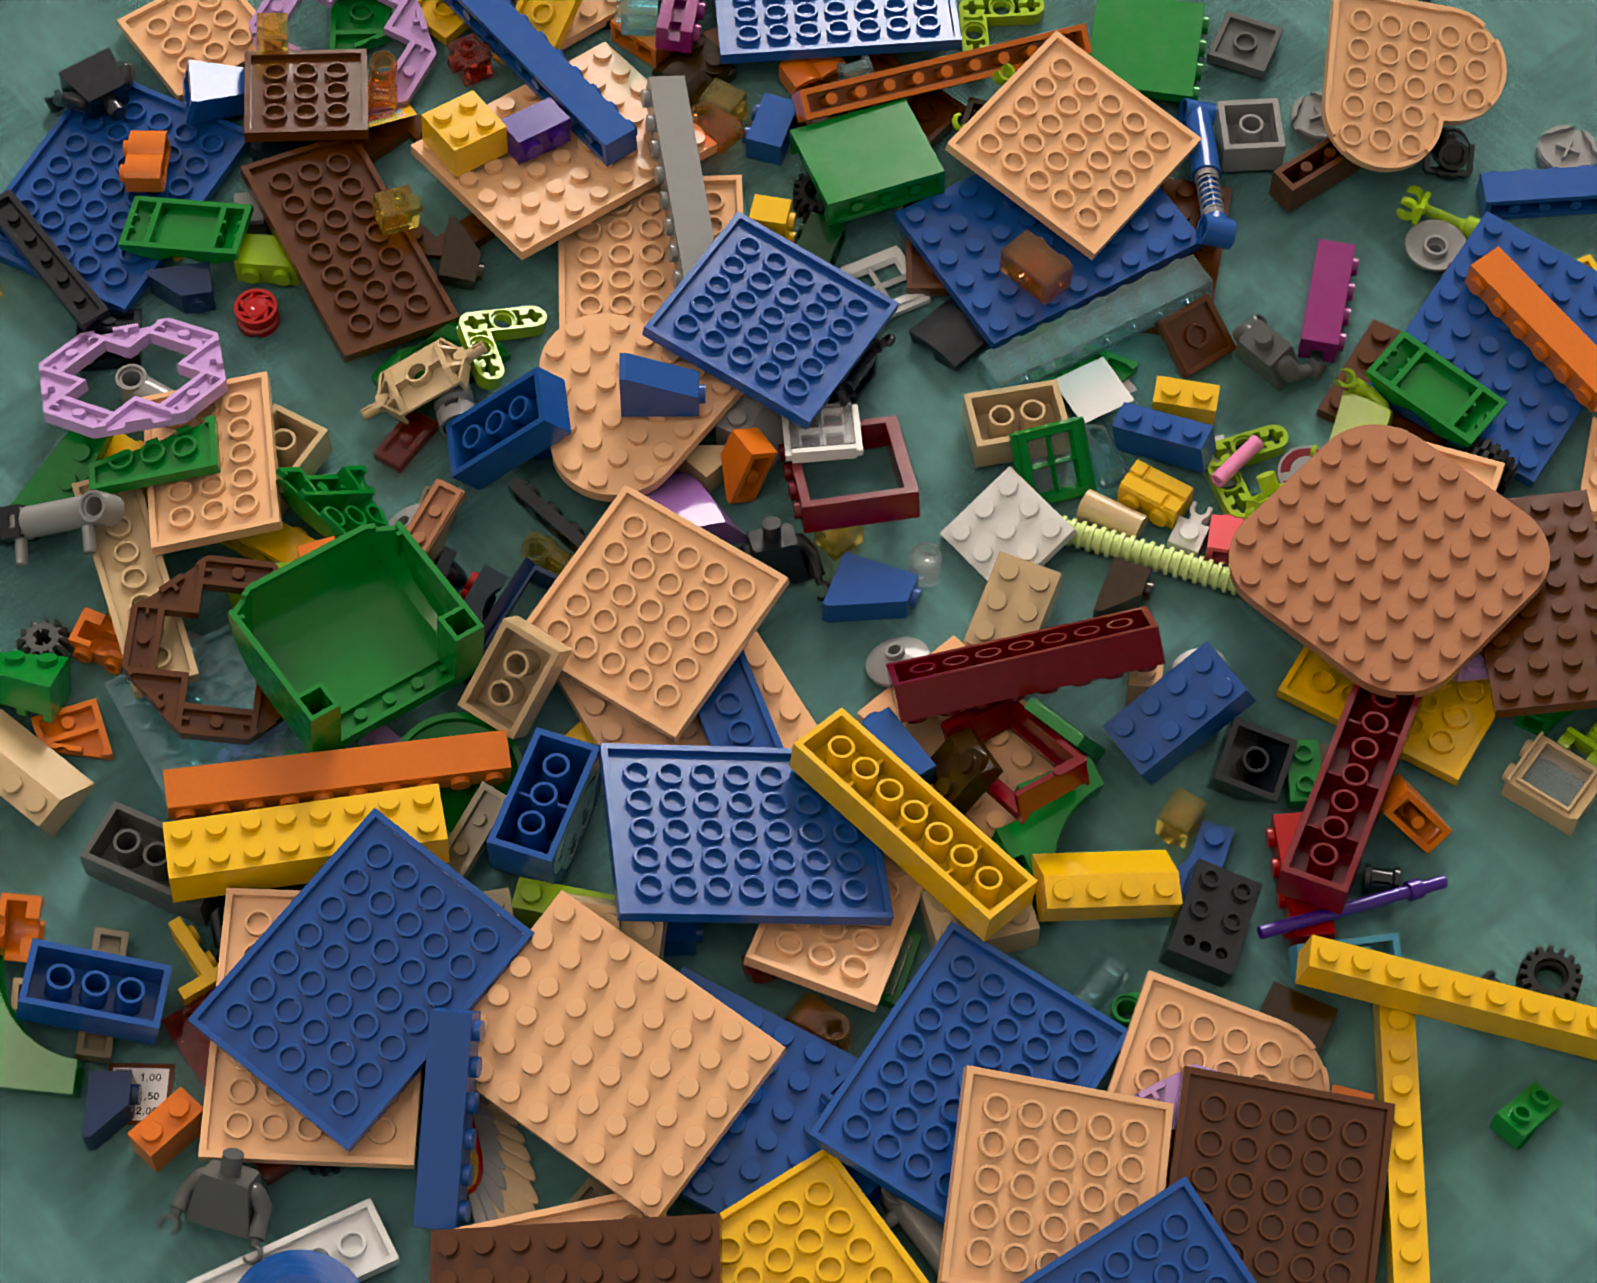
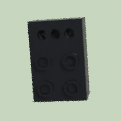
(1210, 923)

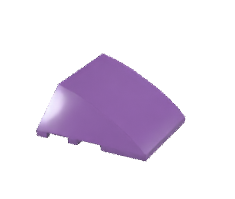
(689, 499)

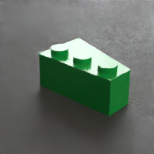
(34, 683)

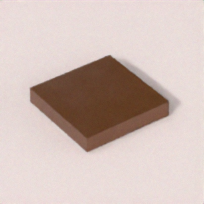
(1195, 335)

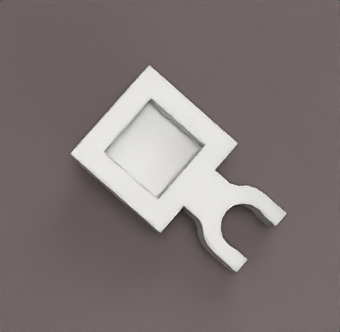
(1190, 533)

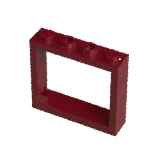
(863, 507)

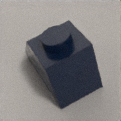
(184, 287)
(109, 1105)

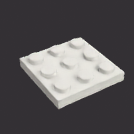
(1009, 520)

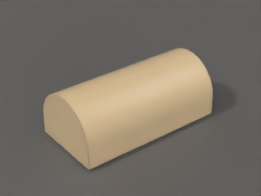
(1111, 514)

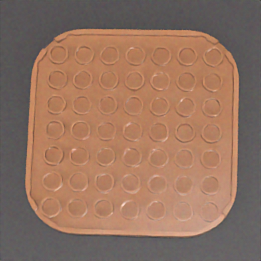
(1388, 560)

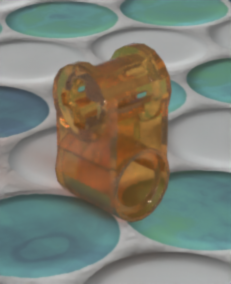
(383, 85)
(718, 125)
(821, 1020)

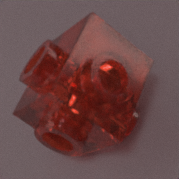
(470, 59)

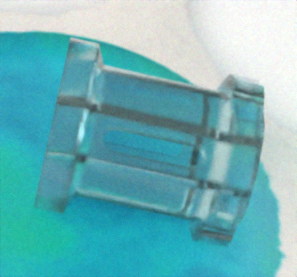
(855, 68)

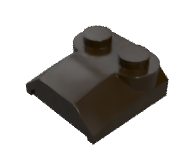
(698, 67)
(964, 769)

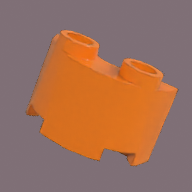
(96, 641)
(19, 924)

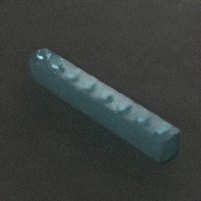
(1095, 326)

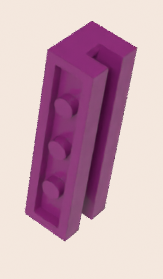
(679, 25)
(1327, 300)

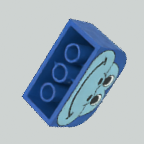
(546, 808)

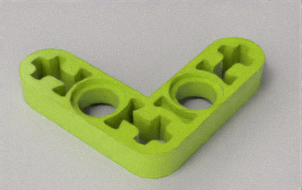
(980, 21)
(523, 322)
(1270, 450)

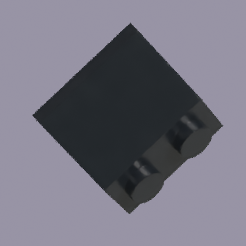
(1251, 763)

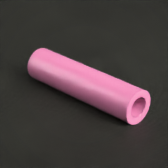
(1236, 461)

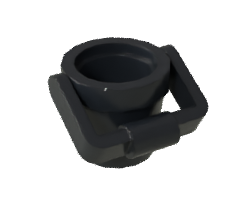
(1452, 153)

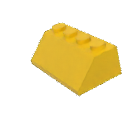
(1106, 885)

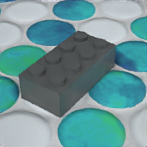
(132, 856)

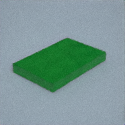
(1065, 728)

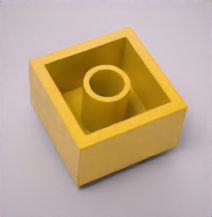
(464, 133)

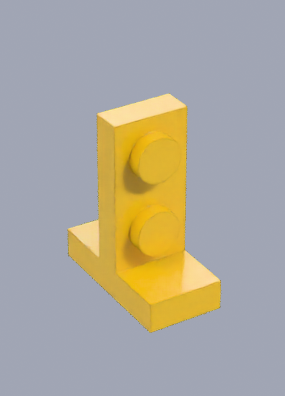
(201, 962)

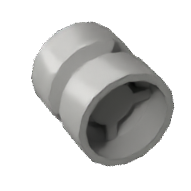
(451, 405)

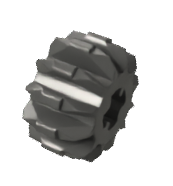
(45, 638)

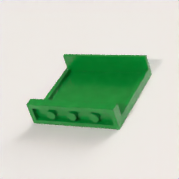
(1152, 45)
(868, 161)

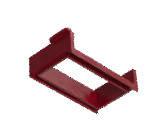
(1069, 765)

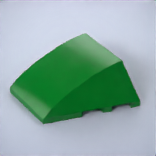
(331, 501)

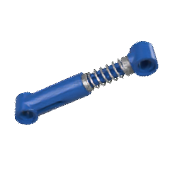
(1214, 226)

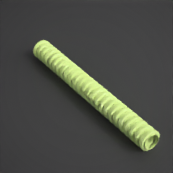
(1151, 556)

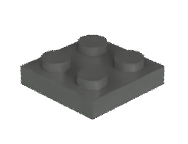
(1244, 44)

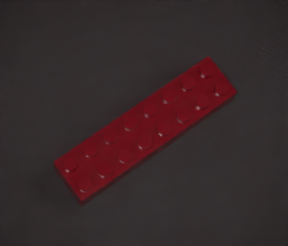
(1025, 665)
(1347, 799)

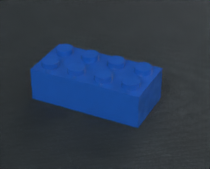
(508, 428)
(1179, 713)
(93, 991)

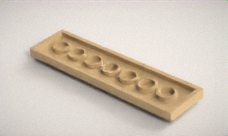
(132, 573)

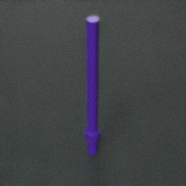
(1411, 890)

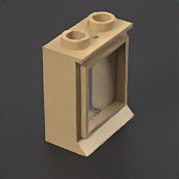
(1551, 783)

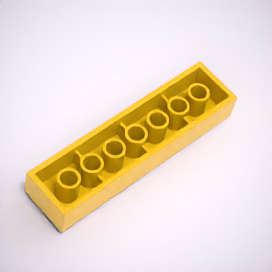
(913, 824)
(288, 841)

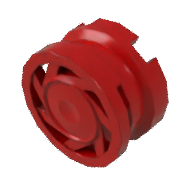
(258, 313)

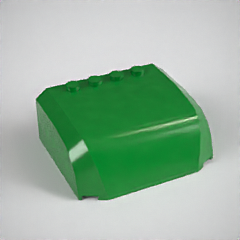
(355, 635)

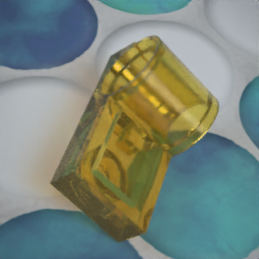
(551, 555)

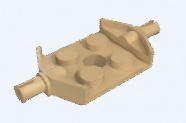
(444, 369)

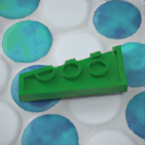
(176, 458)
(63, 467)

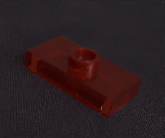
(405, 441)

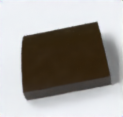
(1300, 1011)

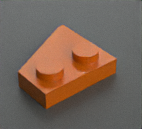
(76, 731)

